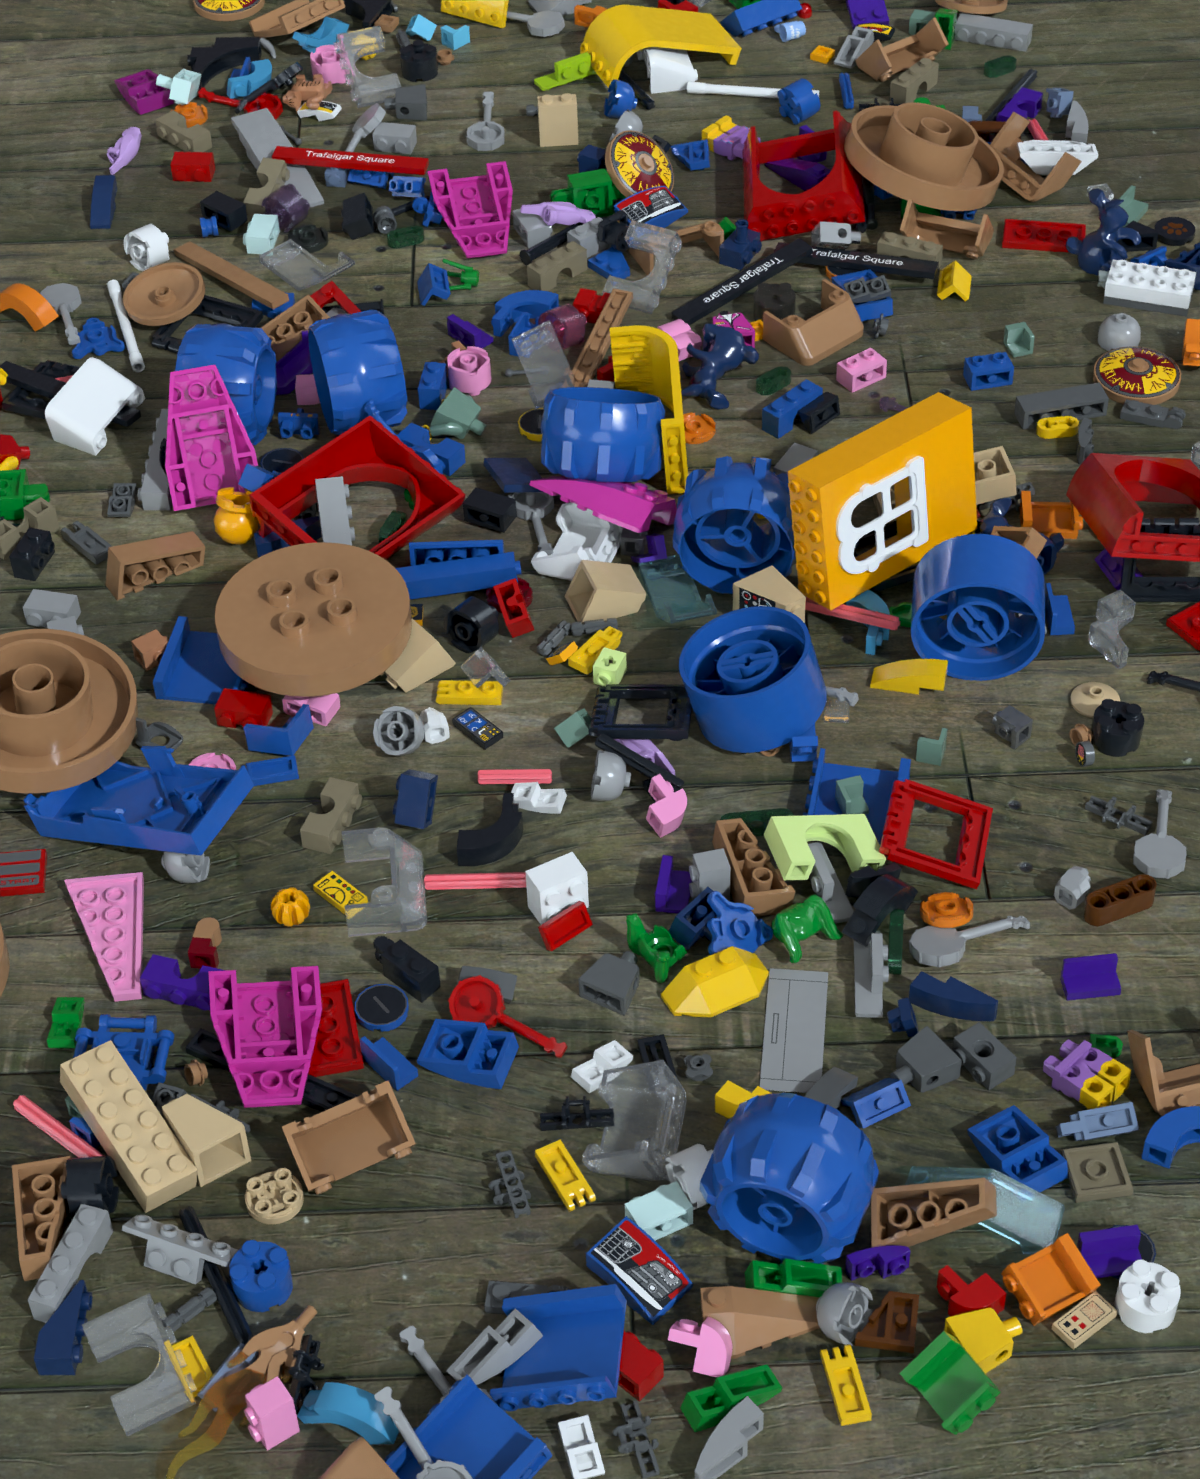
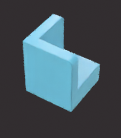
(421, 26)
(455, 38)

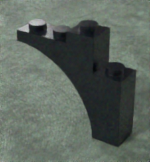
(224, 55)

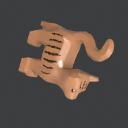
(307, 91)

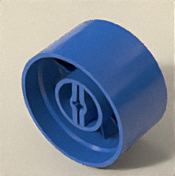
(979, 588)
(753, 679)

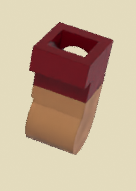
(204, 943)

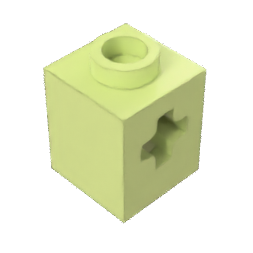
(607, 672)

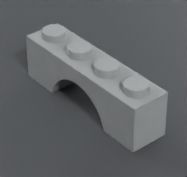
(84, 1236)

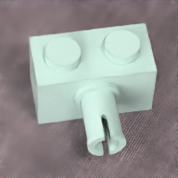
(183, 85)

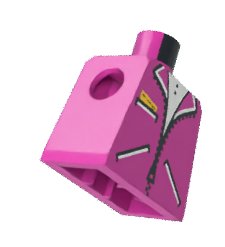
(739, 323)

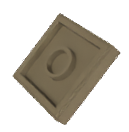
(1097, 1172)

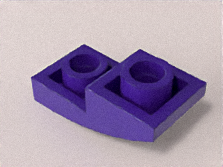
(885, 1259)

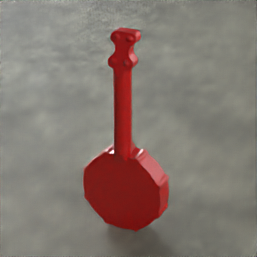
(264, 101)
(482, 1001)

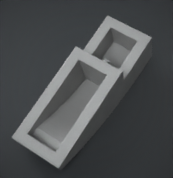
(854, 46)
(1077, 124)
(496, 1349)
(730, 1440)

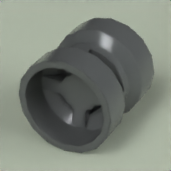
(384, 219)

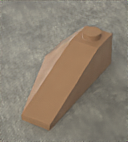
(758, 1316)

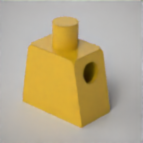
(984, 1336)

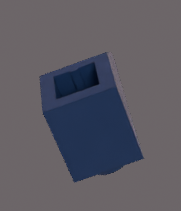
(60, 1339)

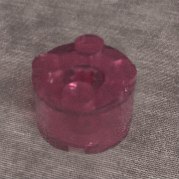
(567, 324)

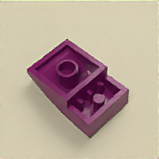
(142, 93)

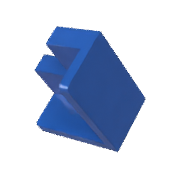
(280, 740)

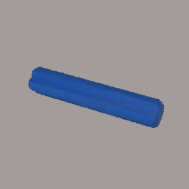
(846, 91)

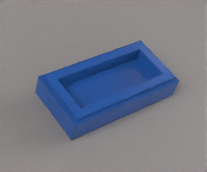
(273, 770)

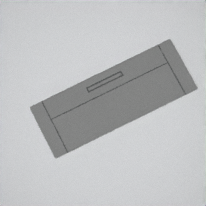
(794, 1030)

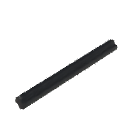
(1024, 82)
(219, 1282)

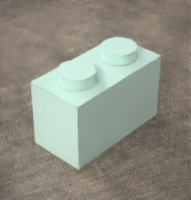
(261, 233)
(661, 1211)

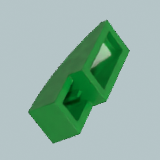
(792, 1277)
(709, 1405)

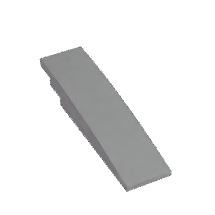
(260, 136)

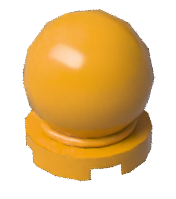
(234, 516)

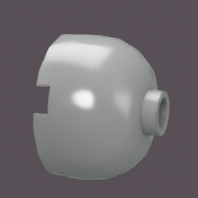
(628, 122)
(1119, 331)
(398, 731)
(609, 777)
(186, 867)
(843, 1311)

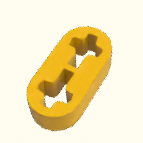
(1057, 427)

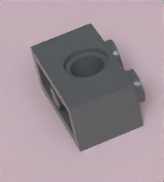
(984, 1056)

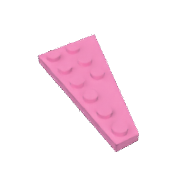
(113, 922)

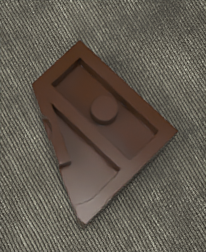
(892, 1324)

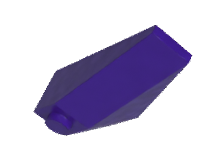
(799, 172)

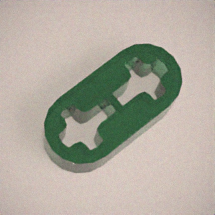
(999, 66)
(405, 237)
(773, 381)
(392, 524)

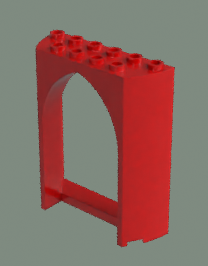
(834, 199)
(358, 455)
(1106, 495)

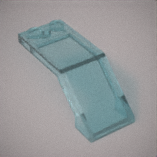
(673, 591)
(1021, 1211)

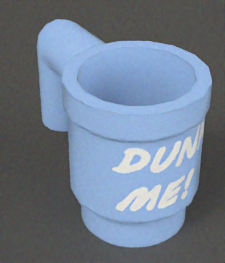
(790, 30)

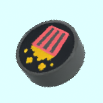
(1085, 753)

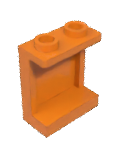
(1050, 517)
(1050, 1280)

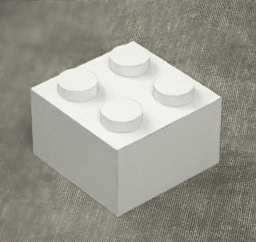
(556, 886)

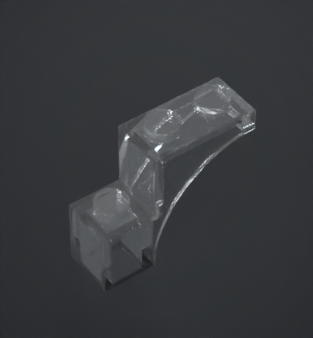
(1112, 615)

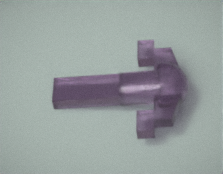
(889, 403)

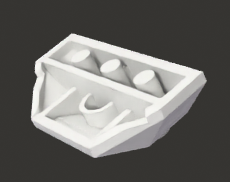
(1045, 154)

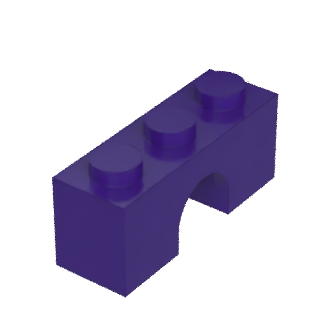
(1025, 103)
(163, 981)

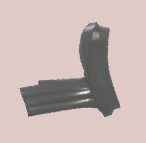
(146, 733)

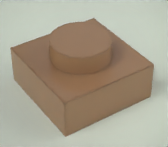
(387, 23)

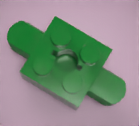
(597, 200)
(17, 493)

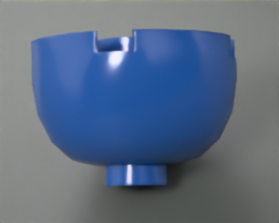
(620, 99)

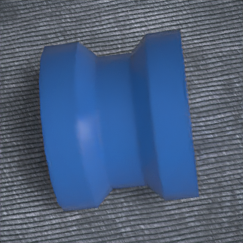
(209, 226)

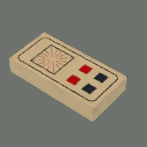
(1084, 1320)

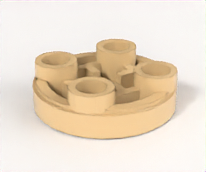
(274, 1197)

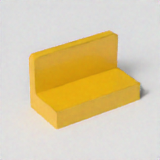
(954, 279)

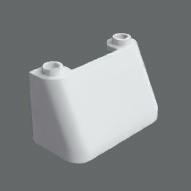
(667, 69)
(89, 404)
(582, 539)

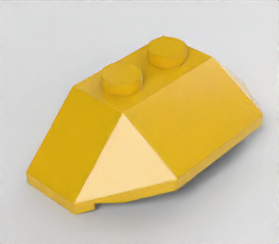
(716, 983)

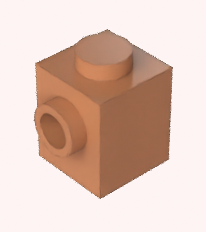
(149, 649)

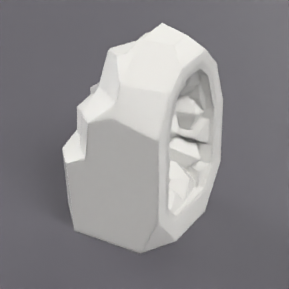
(435, 726)

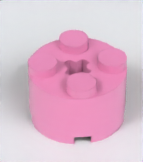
(327, 63)
(469, 370)

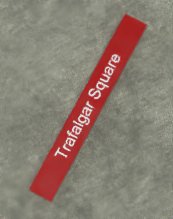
(351, 160)

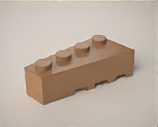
(151, 561)
(751, 873)
(928, 1210)

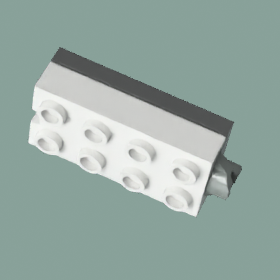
(1147, 287)

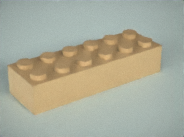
(992, 478)
(128, 1126)

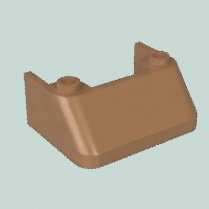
(886, 61)
(1018, 174)
(951, 233)
(819, 335)
(1163, 1089)

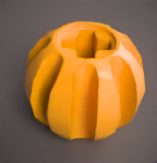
(290, 907)

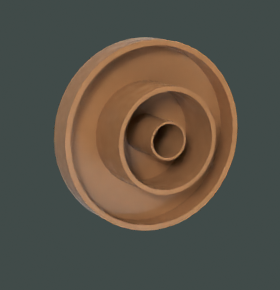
(924, 156)
(313, 619)
(62, 710)

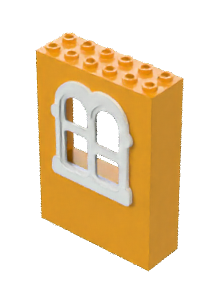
(933, 474)

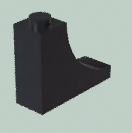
(368, 10)

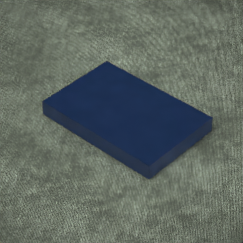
(512, 474)

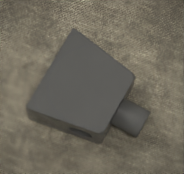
(409, 102)
(611, 982)
(926, 1062)

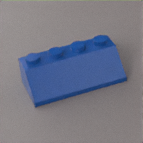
(759, 16)
(442, 551)

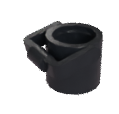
(613, 231)

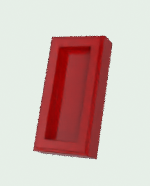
(565, 926)

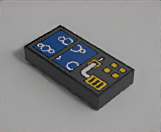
(477, 728)

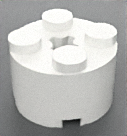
(147, 247)
(687, 1169)
(1147, 1296)

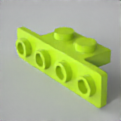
(567, 71)

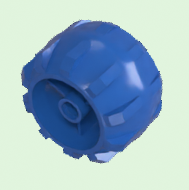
(355, 363)
(244, 365)
(602, 434)
(718, 528)
(790, 1178)

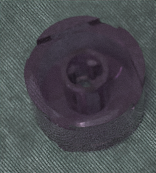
(288, 205)

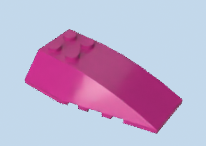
(476, 208)
(204, 439)
(615, 502)
(267, 1033)

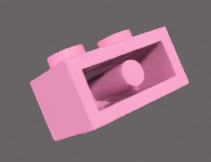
(861, 370)
(271, 1413)

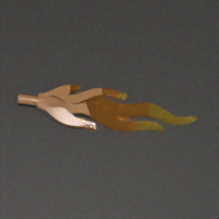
(229, 1393)

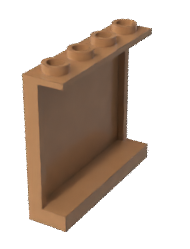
(293, 17)

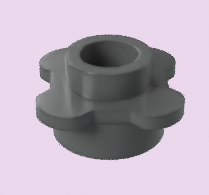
(880, 326)
(698, 1067)

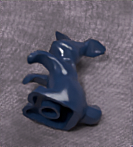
(1101, 246)
(722, 352)
(995, 518)

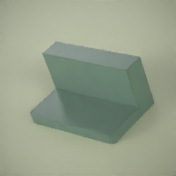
(1134, 208)

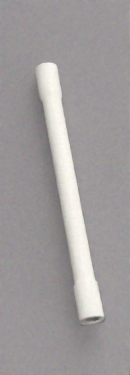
(703, 88)
(134, 355)

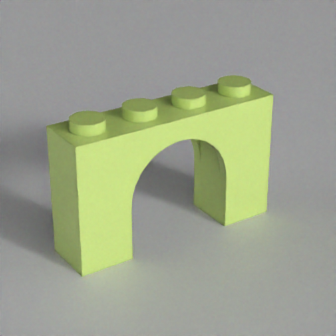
(847, 832)

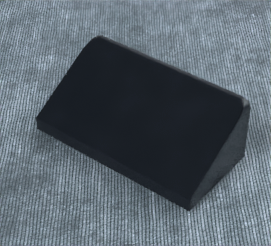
(820, 411)

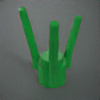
(468, 277)

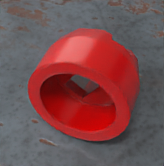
(806, 11)

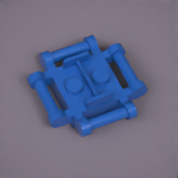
(134, 1047)

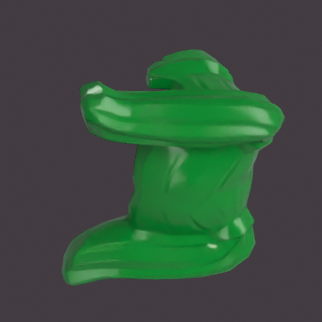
(801, 922)
(655, 947)

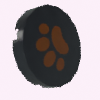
(1175, 231)

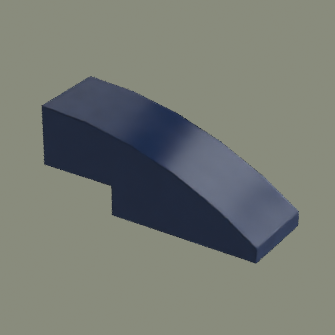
(103, 201)
(274, 542)
(952, 999)

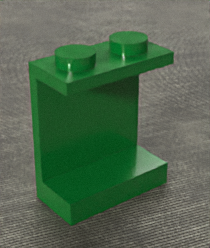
(951, 1382)

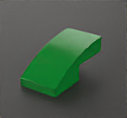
(66, 1020)

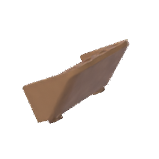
(709, 231)

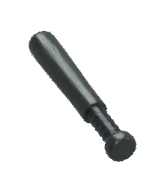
(869, 198)

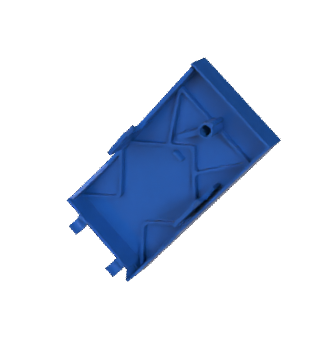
(144, 807)

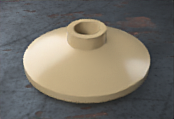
(1090, 695)

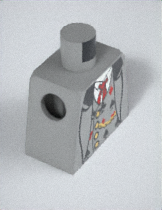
(834, 235)

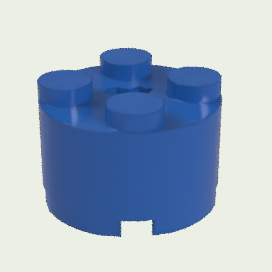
(798, 101)
(261, 1275)

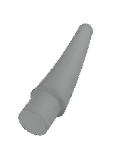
(268, 46)

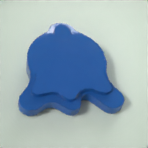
(97, 339)
(735, 926)

